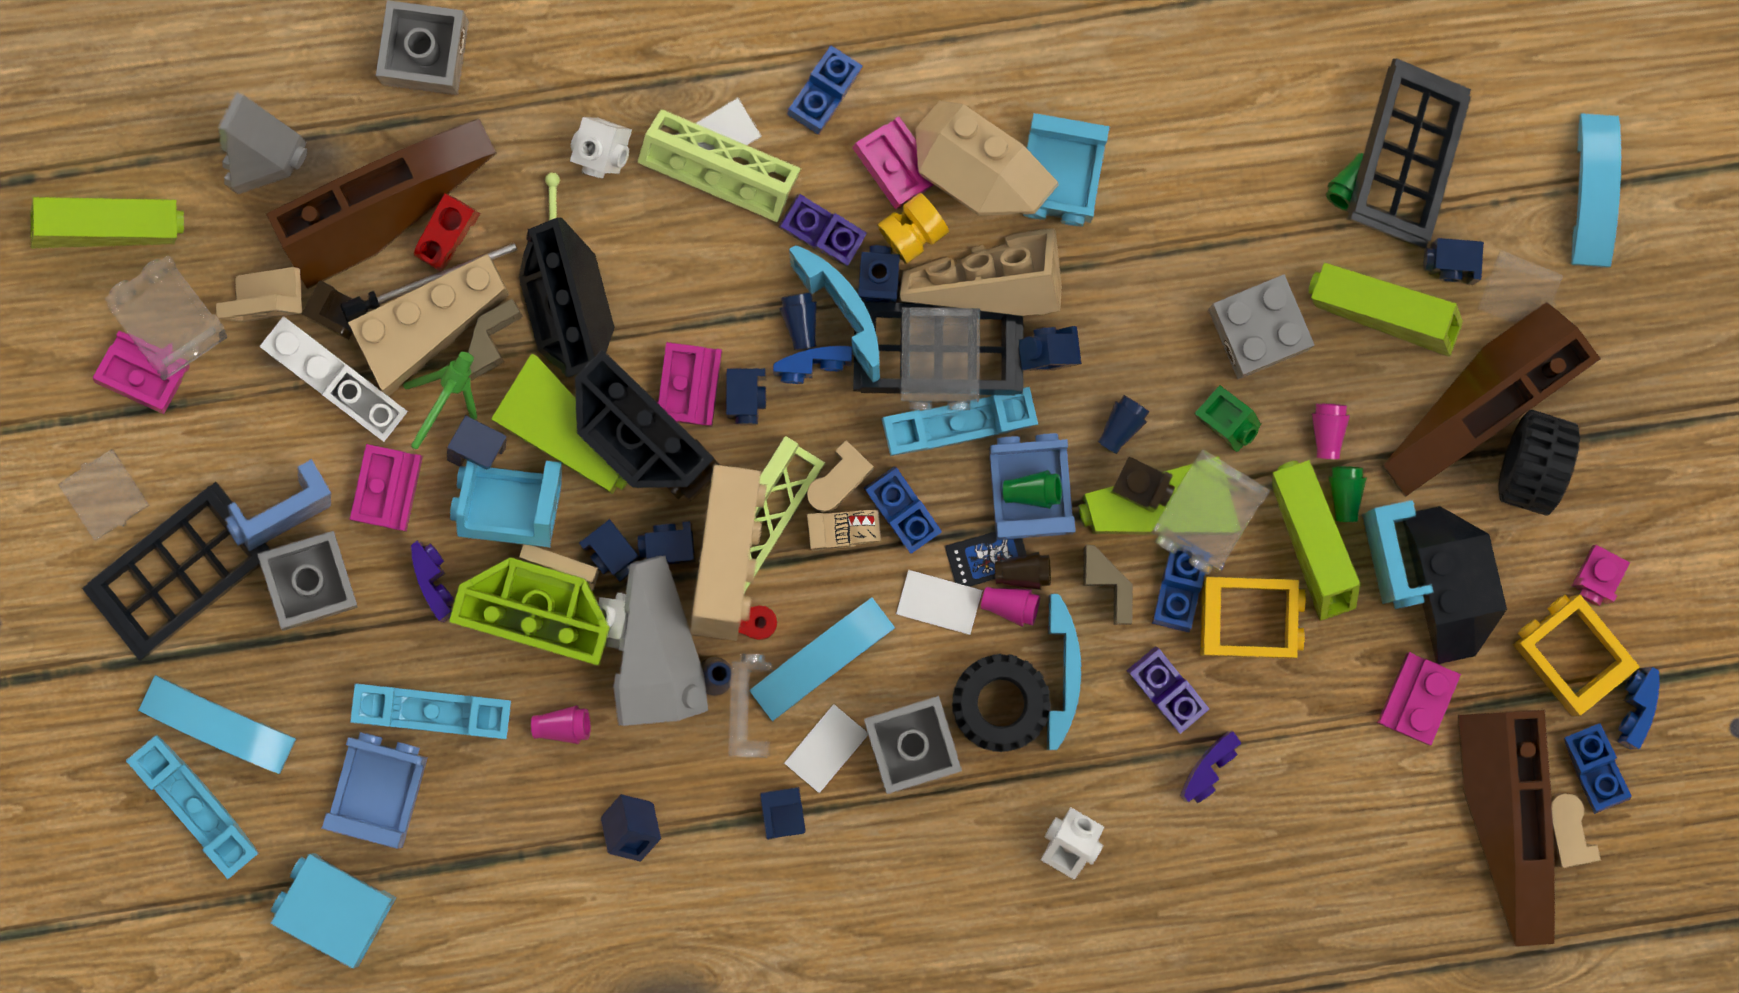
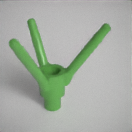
(453, 380)

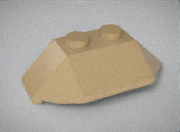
(979, 163)

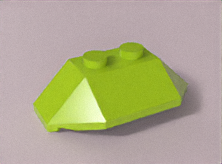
(534, 609)

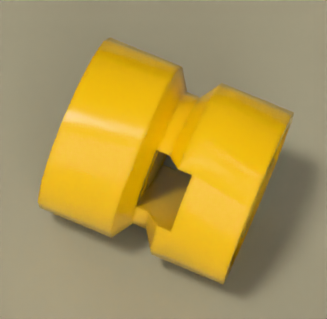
(913, 228)

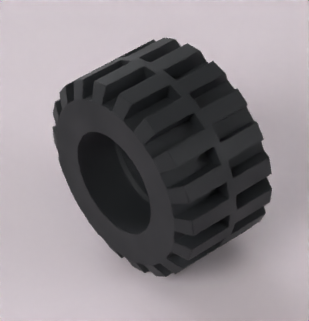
(1539, 462)
(1035, 708)

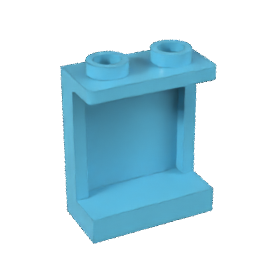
(1074, 157)
(507, 504)
(1387, 555)
(331, 910)

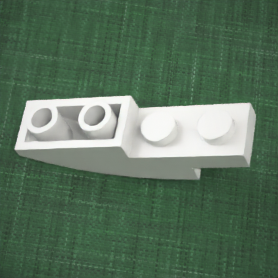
(333, 379)

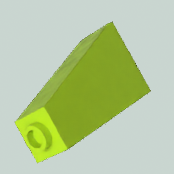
(103, 222)
(1387, 308)
(545, 416)
(1116, 515)
(1316, 540)

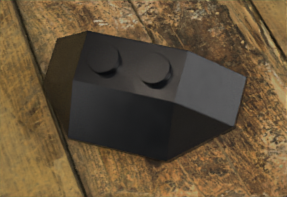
(564, 296)
(633, 429)
(1463, 579)

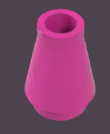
(1329, 428)
(1012, 604)
(563, 725)

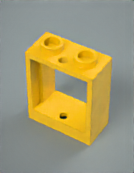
(1211, 618)
(1598, 687)

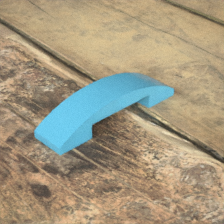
(1598, 190)
(818, 273)
(943, 427)
(1061, 623)
(822, 658)
(430, 711)
(217, 725)
(193, 805)

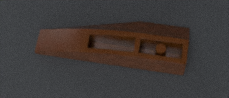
(376, 203)
(1491, 393)
(1512, 813)

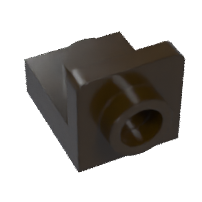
(1143, 485)

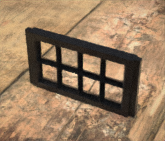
(1431, 86)
(1011, 368)
(121, 617)

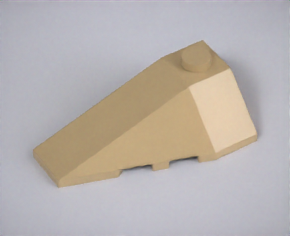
(1006, 279)

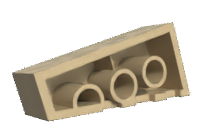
(423, 322)
(726, 552)

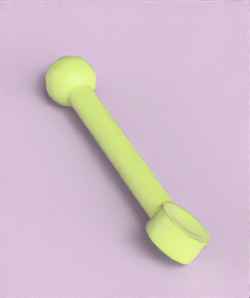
(552, 180)

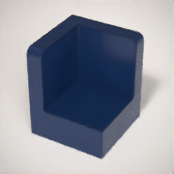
(476, 444)
(783, 813)
(630, 828)

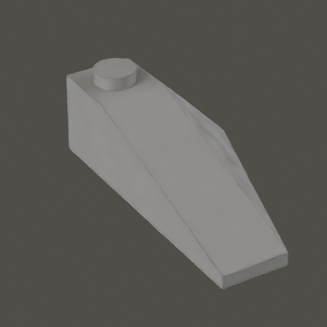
(257, 146)
(660, 663)

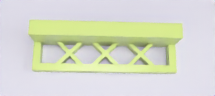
(715, 169)
(770, 477)

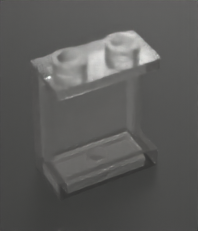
(165, 317)
(940, 357)
(1208, 512)
(740, 707)

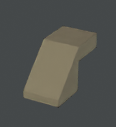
(482, 346)
(1101, 572)

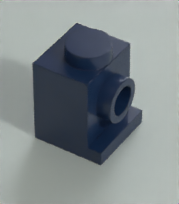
(1454, 260)
(875, 289)
(1050, 349)
(745, 395)
(668, 542)
(611, 550)

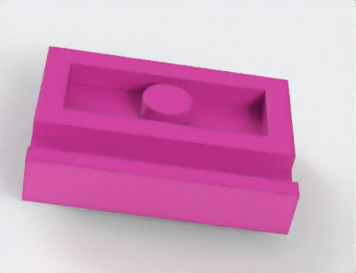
(893, 162)
(132, 376)
(690, 383)
(386, 487)
(1419, 698)

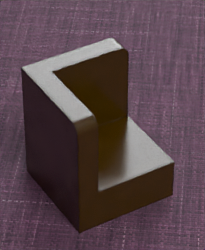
(326, 310)

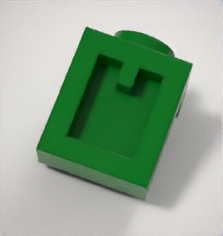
(1229, 418)

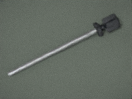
(357, 306)

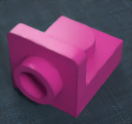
(1600, 576)

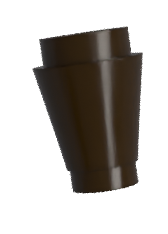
(1024, 571)

